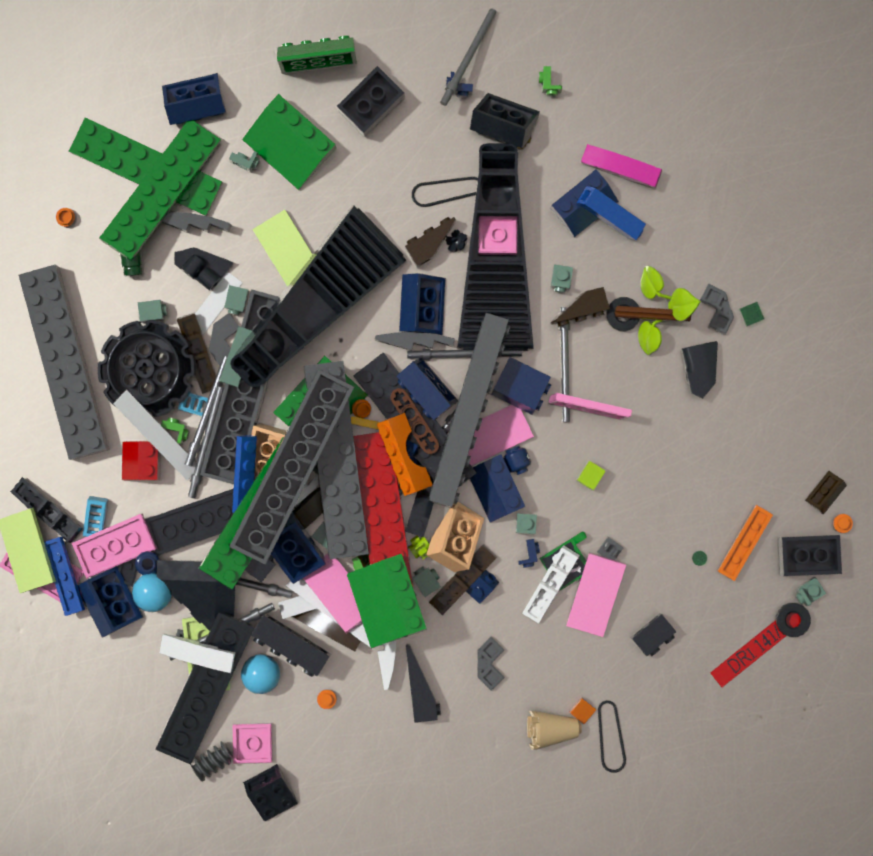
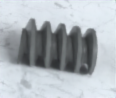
(212, 761)

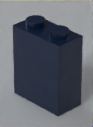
(521, 386)

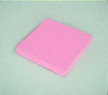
(497, 235)
(252, 743)

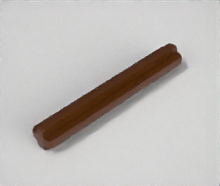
(646, 313)

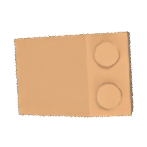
(267, 440)
(456, 538)

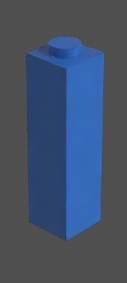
(611, 213)

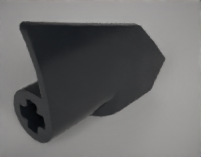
(202, 266)
(701, 367)

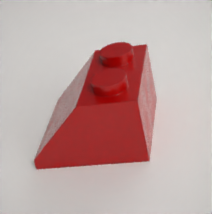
(140, 461)

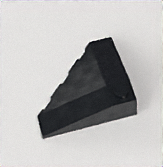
(196, 589)

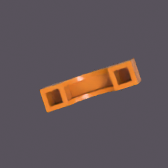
(394, 435)

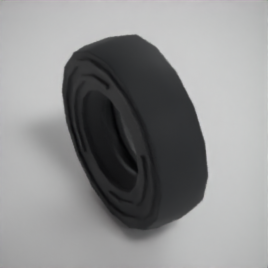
(614, 321)
(789, 608)

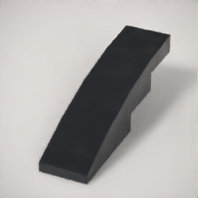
(46, 510)

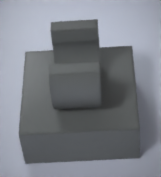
(610, 549)

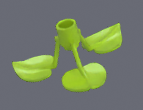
(681, 302)

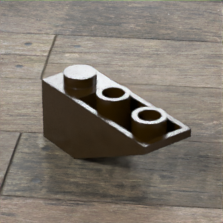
(425, 247)
(588, 303)

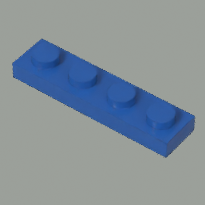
(244, 467)
(64, 576)

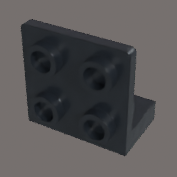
(269, 793)

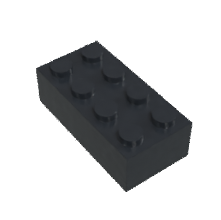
(291, 645)

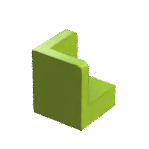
(591, 475)

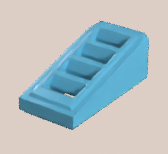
(190, 410)
(96, 501)

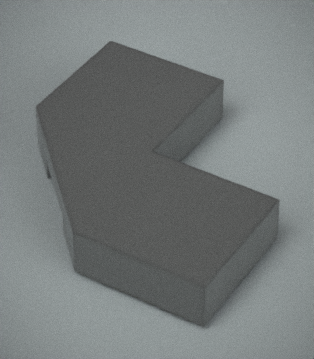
(723, 315)
(221, 331)
(485, 670)

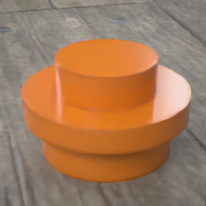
(65, 217)
(361, 408)
(843, 523)
(326, 699)

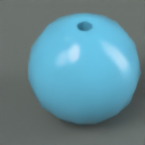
(151, 593)
(260, 674)

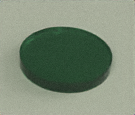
(699, 558)

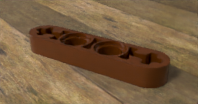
(417, 419)

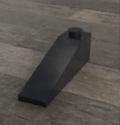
(420, 512)
(422, 697)

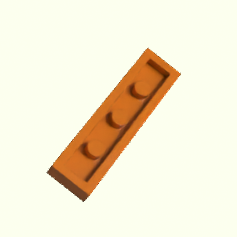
(745, 542)

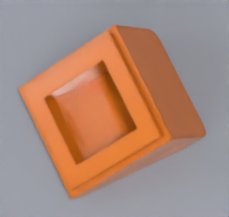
(582, 710)

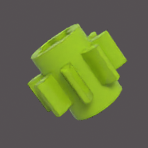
(419, 547)

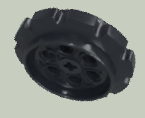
(178, 366)

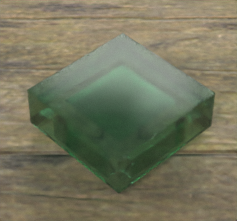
(751, 314)

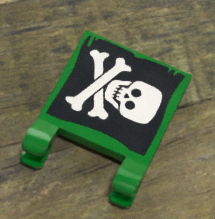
(578, 568)

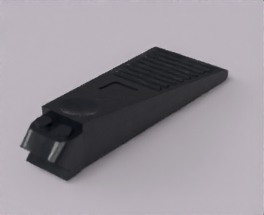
(332, 281)
(497, 281)

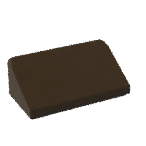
(826, 492)

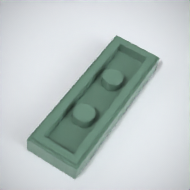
(228, 375)

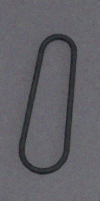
(442, 181)
(601, 737)

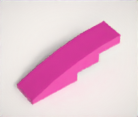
(621, 165)

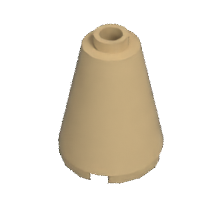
(551, 729)

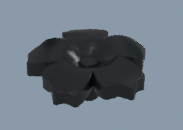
(457, 241)

